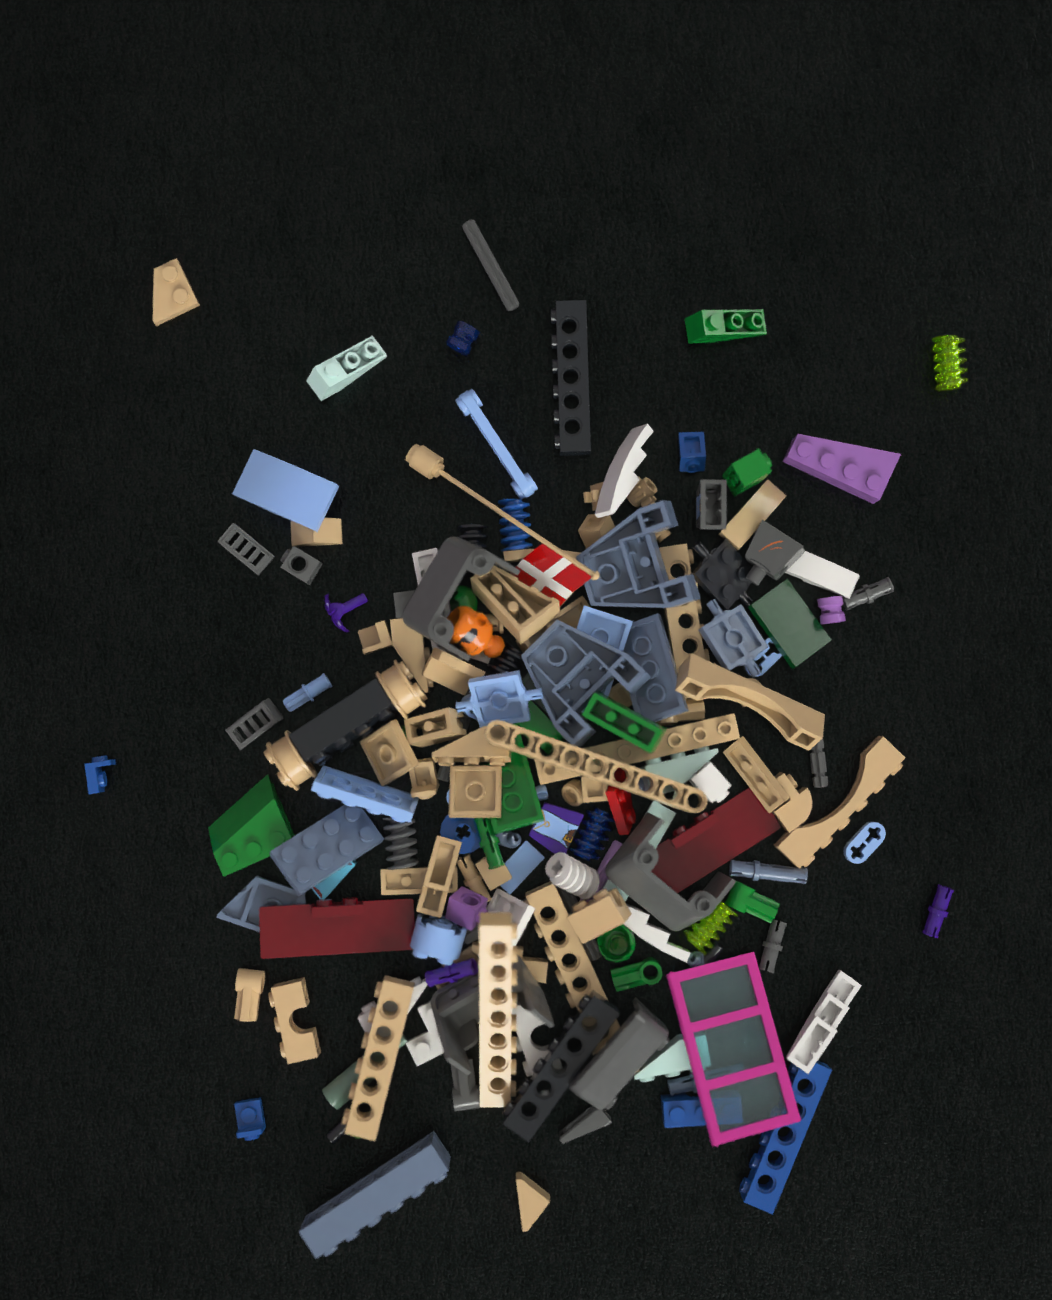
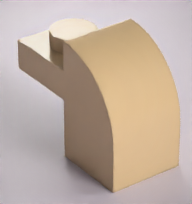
(796, 808)

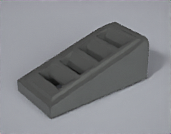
(228, 535)
(270, 710)
(585, 1123)

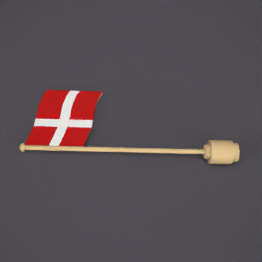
(545, 567)

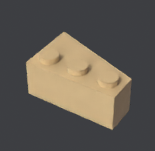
(515, 604)

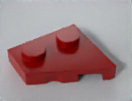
(621, 804)

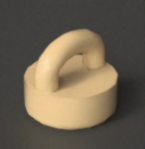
(573, 792)

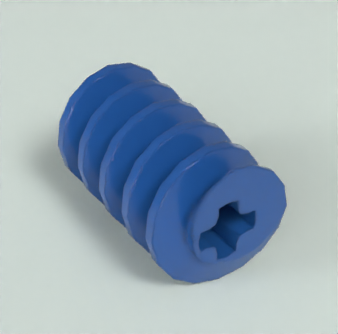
(515, 536)

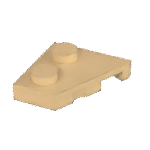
(171, 292)

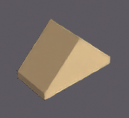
(328, 534)
(531, 1200)

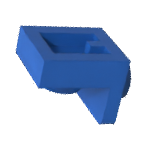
(692, 451)
(95, 777)
(250, 1118)

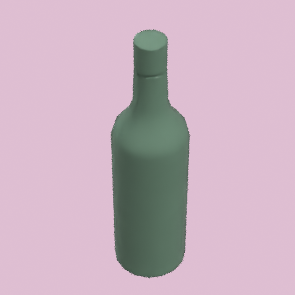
(339, 1089)

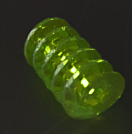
(949, 362)
(708, 926)

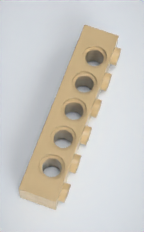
(677, 635)
(367, 1123)

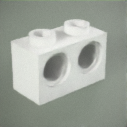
(711, 783)

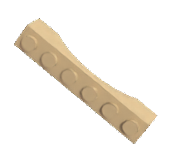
(794, 720)
(875, 766)

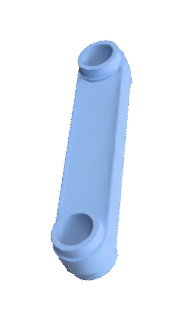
(470, 404)

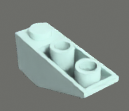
(345, 367)
(680, 766)
(668, 1061)

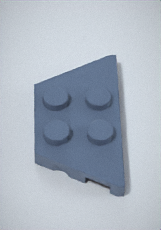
(259, 892)

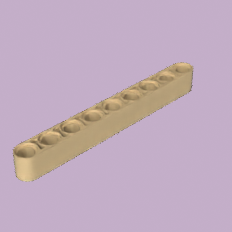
(608, 765)

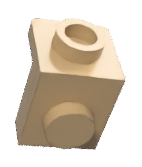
(424, 779)

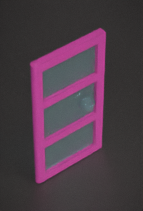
(733, 1048)

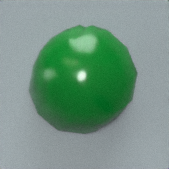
(463, 596)
(617, 944)

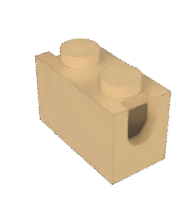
(436, 727)
(599, 914)

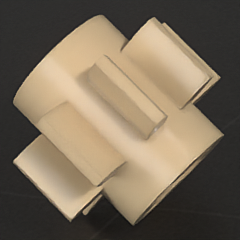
(642, 493)

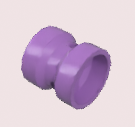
(831, 610)

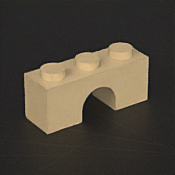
(297, 1042)

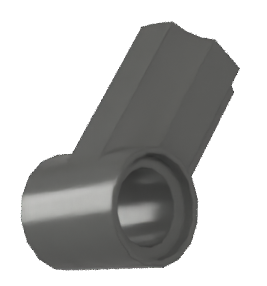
(465, 1090)

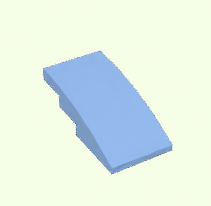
(285, 490)

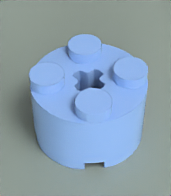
(437, 939)

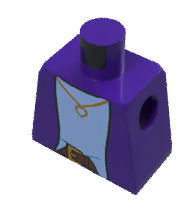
(558, 827)

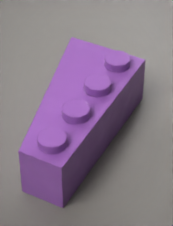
(844, 465)

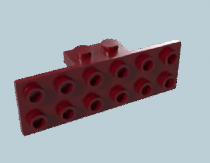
(713, 840)
(336, 927)

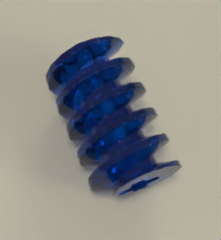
(592, 834)

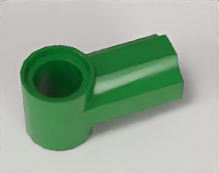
(747, 900)
(633, 975)

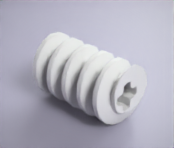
(572, 875)

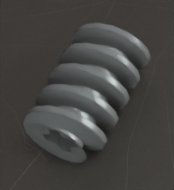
(401, 844)

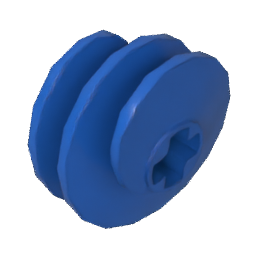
(469, 843)

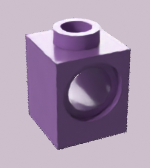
(465, 908)

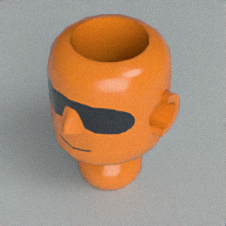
(474, 633)

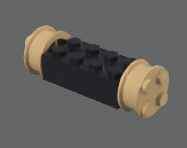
(343, 723)

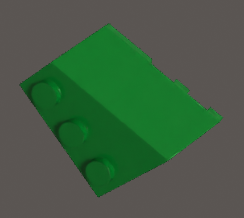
(250, 828)

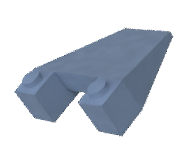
(633, 565)
(571, 669)

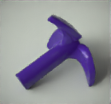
(337, 610)

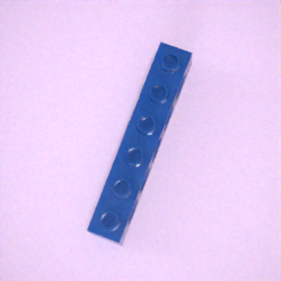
(767, 1195)

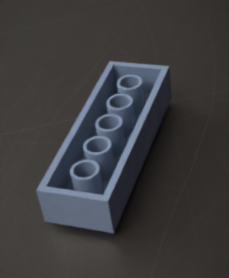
(375, 1195)

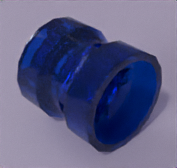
(462, 338)

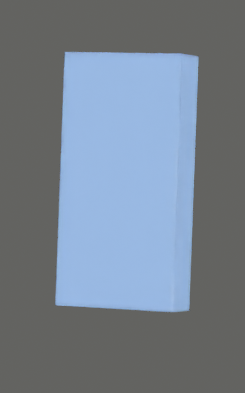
(521, 864)

